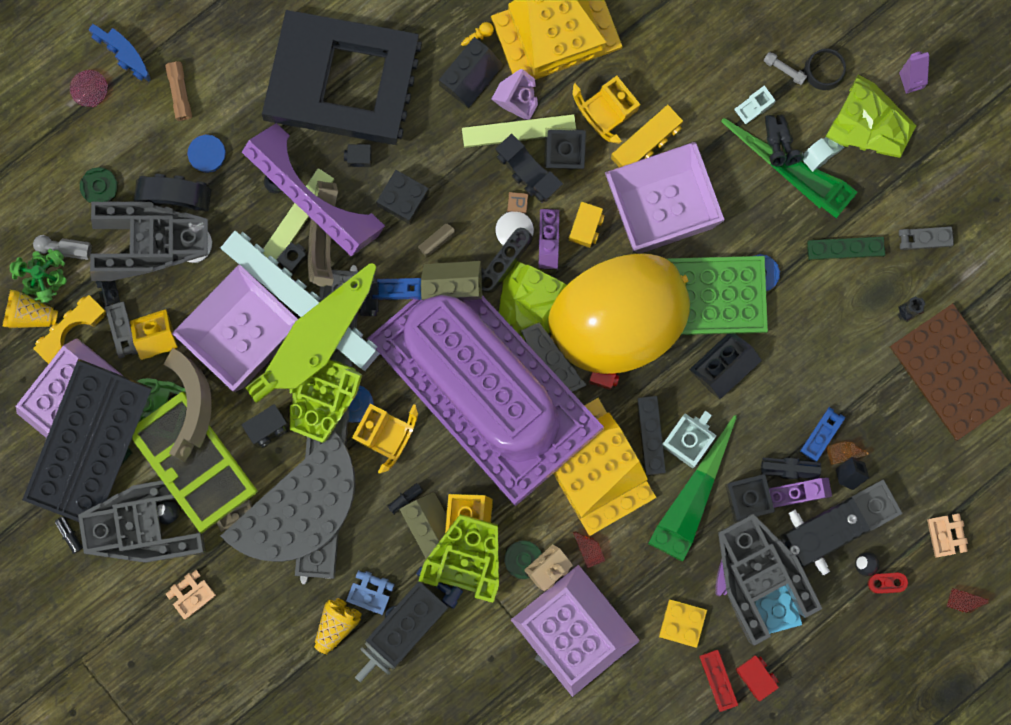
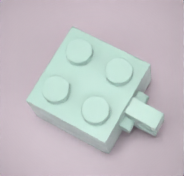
(690, 439)

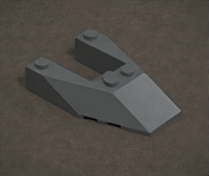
(156, 238)
(131, 530)
(756, 566)

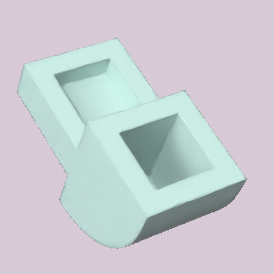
(755, 105)
(820, 153)

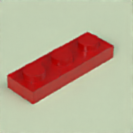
(718, 680)

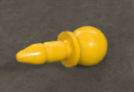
(485, 30)

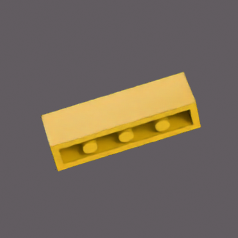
(648, 138)

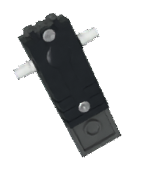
(839, 525)

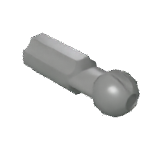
(67, 247)

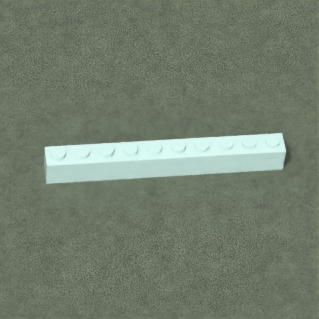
(293, 293)

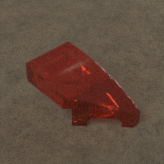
(589, 549)
(965, 601)

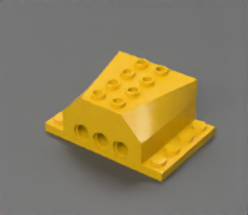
(554, 34)
(604, 476)

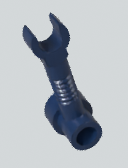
(451, 595)

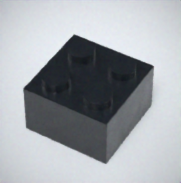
(564, 148)
(402, 197)
(266, 426)
(749, 497)

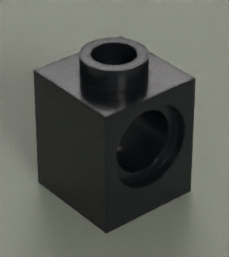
(358, 155)
(292, 266)

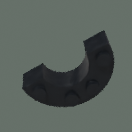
(527, 170)
(173, 191)

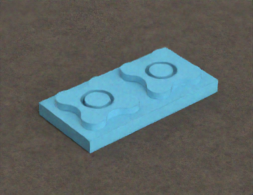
(778, 610)

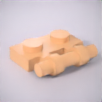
(942, 538)
(194, 599)

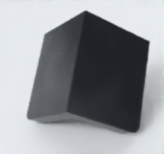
(852, 473)

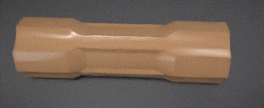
(177, 84)

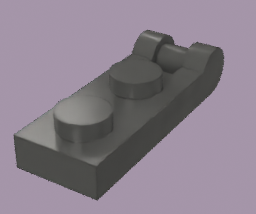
(926, 238)
(120, 328)

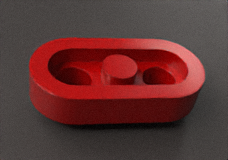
(887, 583)

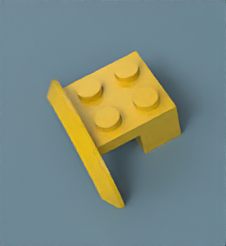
(607, 107)
(385, 433)

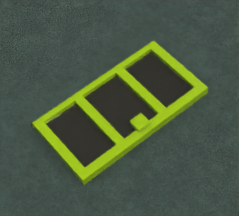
(209, 480)

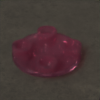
(88, 88)

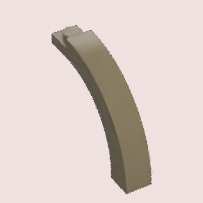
(319, 241)
(198, 404)

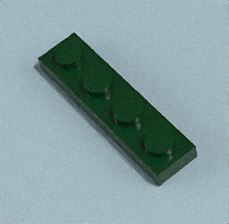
(845, 248)

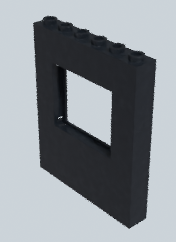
(304, 66)

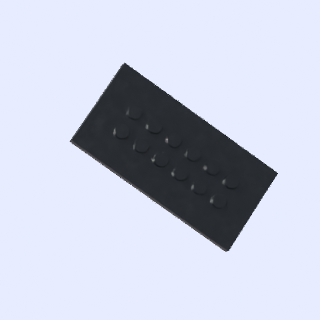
(86, 441)

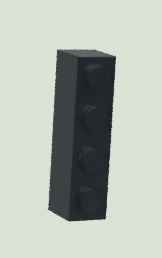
(651, 436)

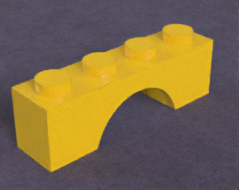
(86, 312)

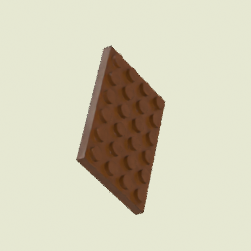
(954, 372)

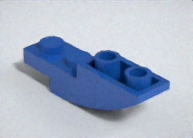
(126, 55)

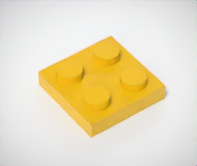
(682, 623)

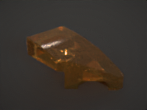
(843, 451)

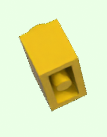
(586, 224)

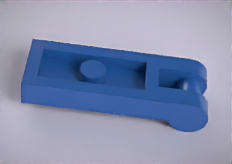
(399, 289)
(822, 435)

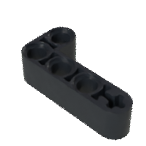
(508, 262)

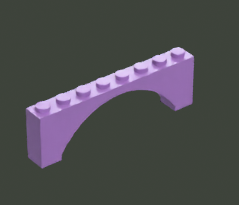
(348, 229)

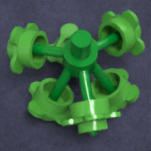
(39, 264)

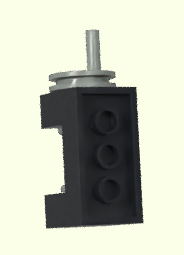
(402, 630)

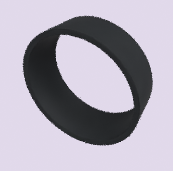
(819, 85)

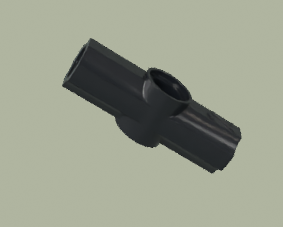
(911, 309)
(790, 468)

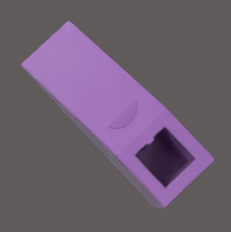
(915, 72)
(549, 239)
(801, 492)

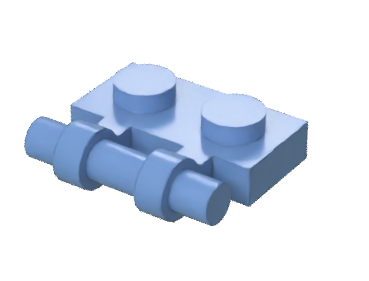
(368, 598)

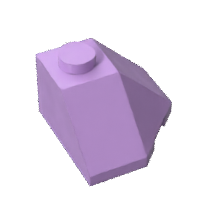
(517, 94)

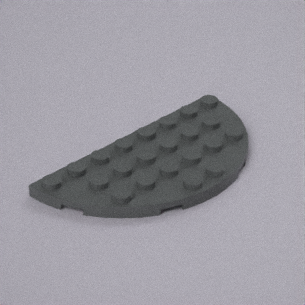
(301, 509)

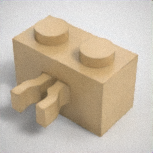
(548, 568)

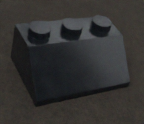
(471, 72)
(725, 365)

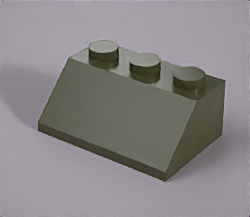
(452, 279)
(426, 521)

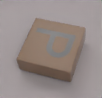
(517, 202)

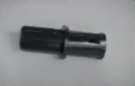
(405, 498)
(68, 534)

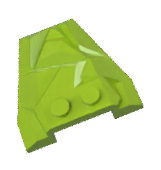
(871, 121)
(528, 297)
(323, 400)
(466, 558)

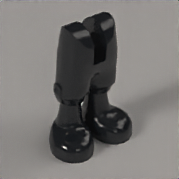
(779, 133)

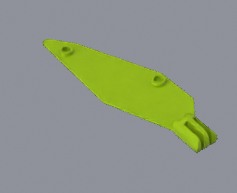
(314, 337)

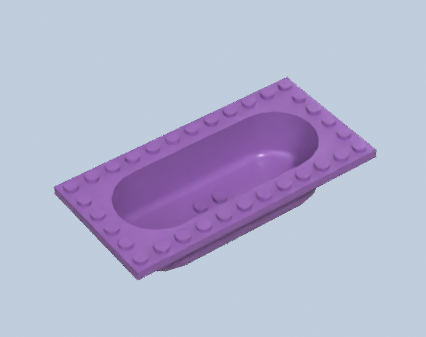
(487, 389)

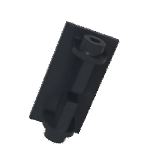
(109, 293)
(371, 306)

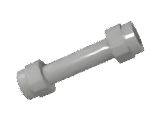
(771, 59)

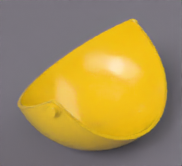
(620, 313)

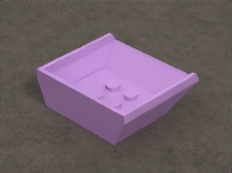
(665, 198)
(236, 329)
(45, 395)
(575, 630)

